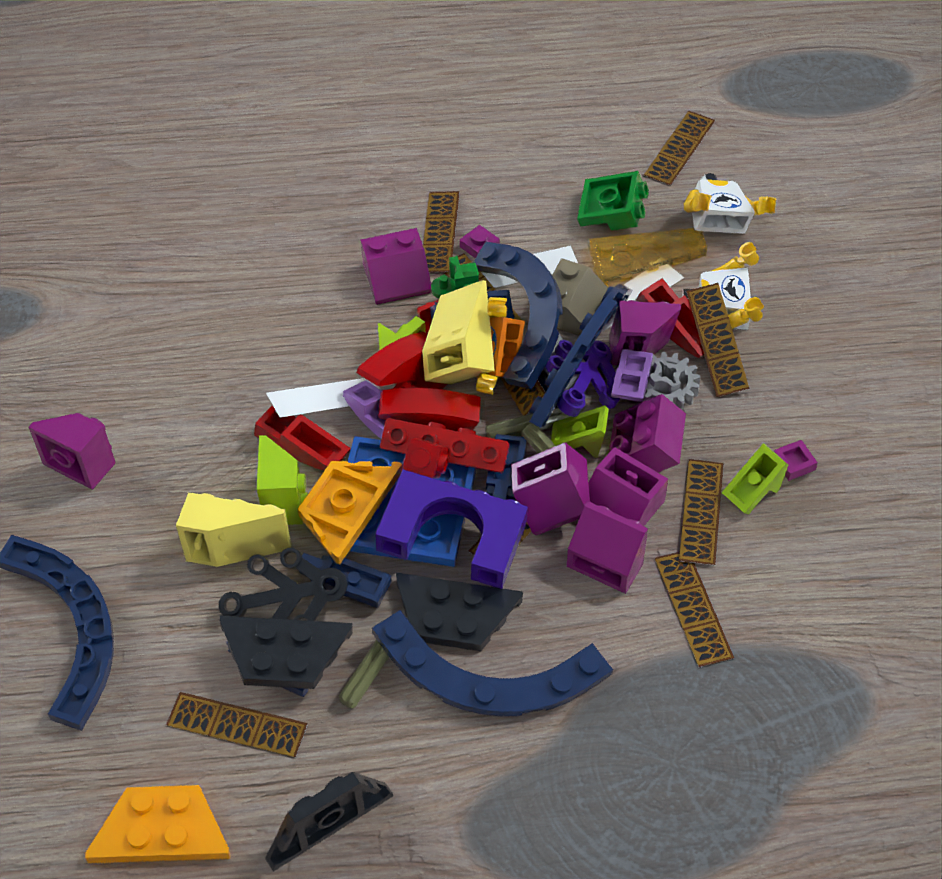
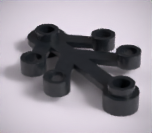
(289, 591)

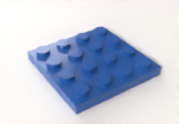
(438, 537)

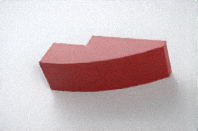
(685, 329)
(395, 362)
(431, 405)
(301, 439)

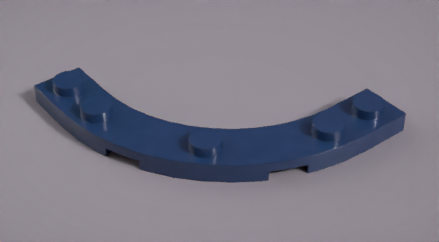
(544, 307)
(591, 329)
(91, 618)
(483, 693)

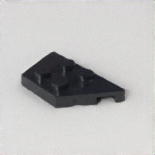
(455, 611)
(283, 649)
(324, 814)

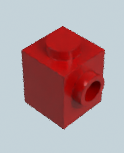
(426, 458)

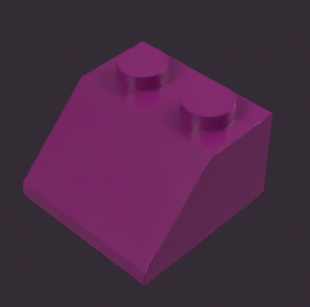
(396, 266)
(74, 447)

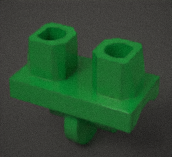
(460, 276)

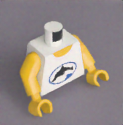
(723, 206)
(735, 287)

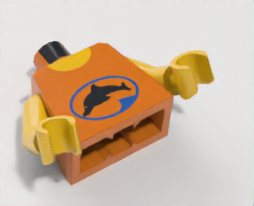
(506, 341)

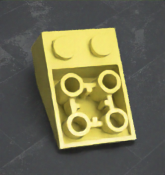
(459, 337)
(229, 531)

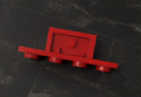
(463, 445)

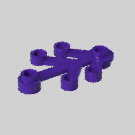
(598, 356)

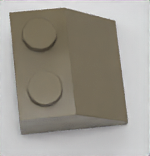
(580, 294)

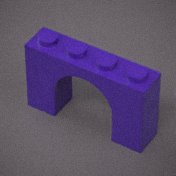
(423, 498)

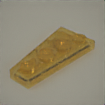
(629, 254)

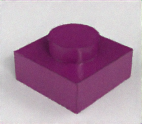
(475, 239)
(798, 458)

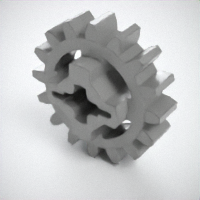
(668, 378)

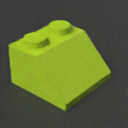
(280, 480)

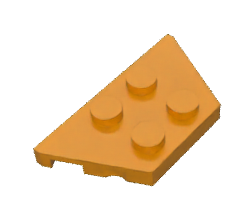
(345, 502)
(159, 826)

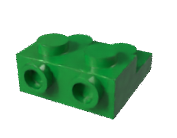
(613, 201)

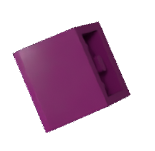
(641, 327)
(650, 433)
(551, 487)
(627, 487)
(607, 547)

